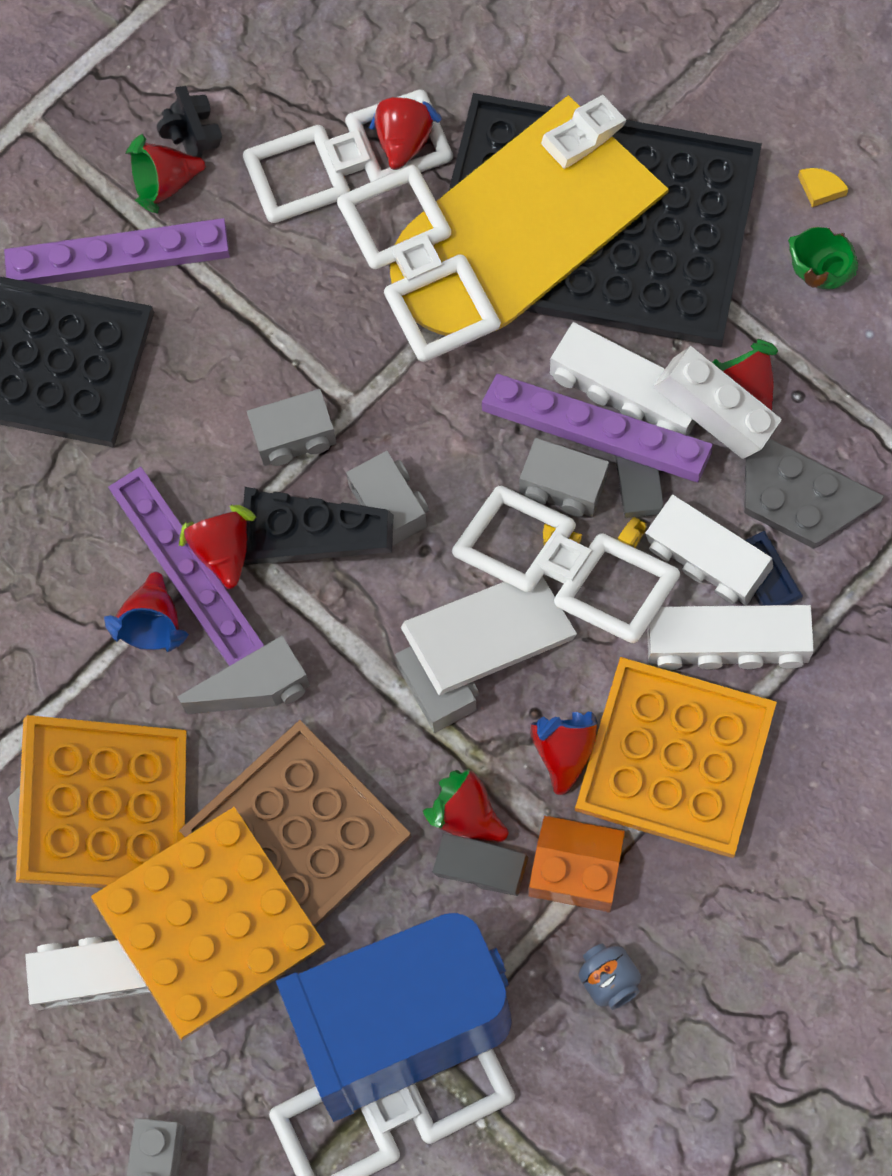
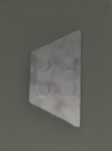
(802, 495)

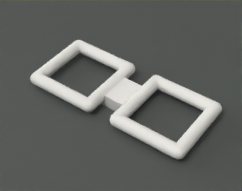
(340, 157)
(418, 263)
(566, 563)
(389, 1114)

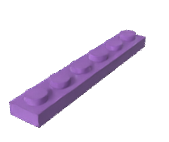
(118, 252)
(597, 427)
(191, 578)

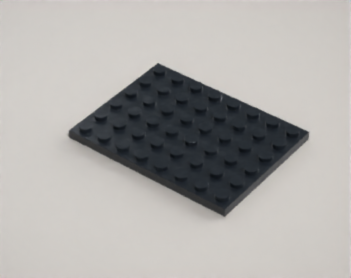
(673, 263)

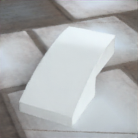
(584, 133)

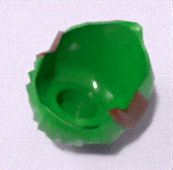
(823, 258)

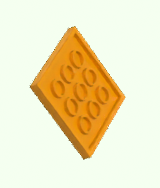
(676, 757)
(96, 799)
(207, 923)

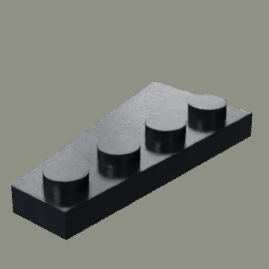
(312, 529)

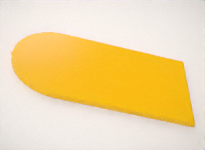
(528, 223)

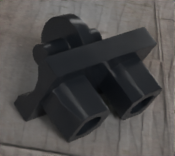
(183, 123)

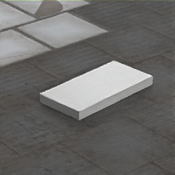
(486, 633)

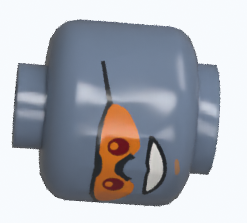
(609, 976)

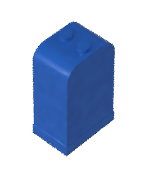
(398, 1011)

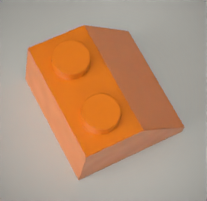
(576, 863)

